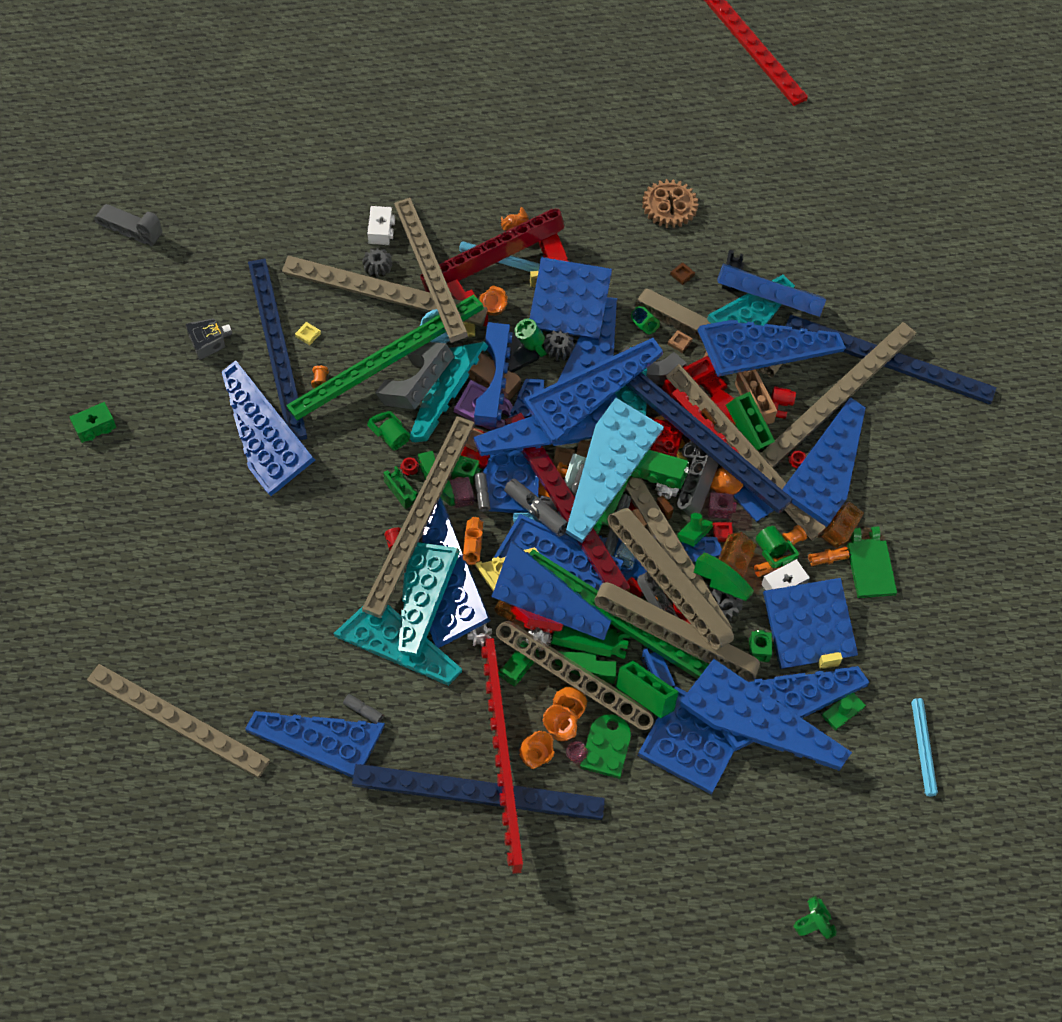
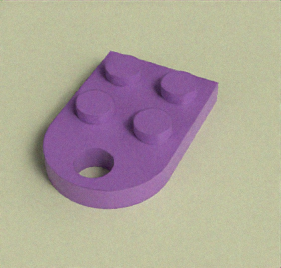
(467, 403)

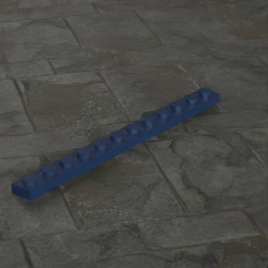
(275, 344)
(907, 364)
(710, 443)
(476, 791)

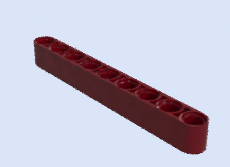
(501, 246)

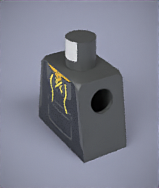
(207, 336)

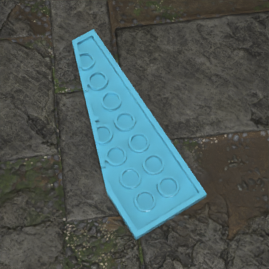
(614, 453)

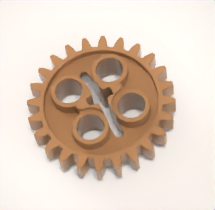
(658, 206)

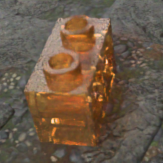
(843, 524)
(738, 552)

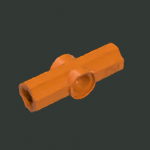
(473, 541)

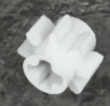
(666, 491)
(541, 635)
(481, 638)

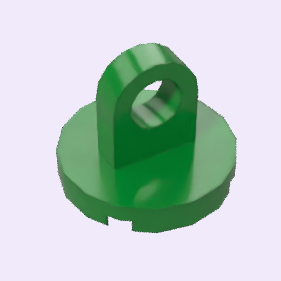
(817, 919)

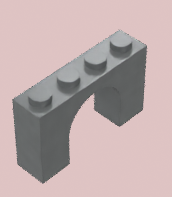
(409, 393)

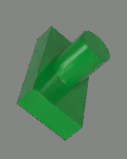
(694, 530)
(843, 711)

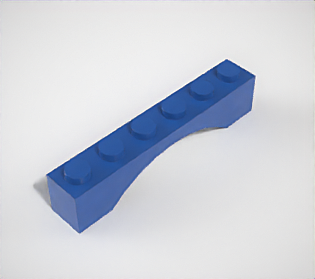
(771, 290)
(487, 405)

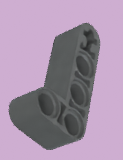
(142, 229)
(698, 479)

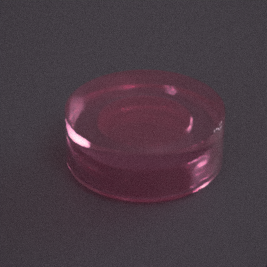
(576, 751)

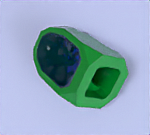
(645, 320)

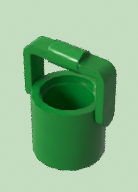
(530, 336)
(390, 431)
(774, 546)

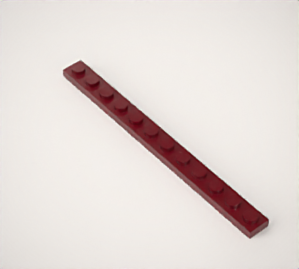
(564, 500)

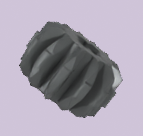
(377, 262)
(558, 345)

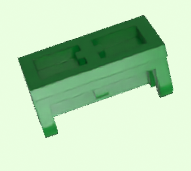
(400, 487)
(516, 666)

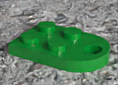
(607, 747)

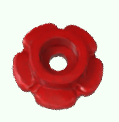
(796, 455)
(409, 462)

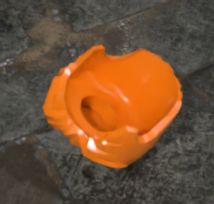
(514, 220)
(495, 300)
(725, 482)
(572, 699)
(560, 722)
(537, 749)

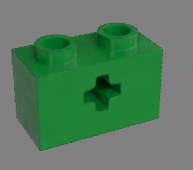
(93, 422)

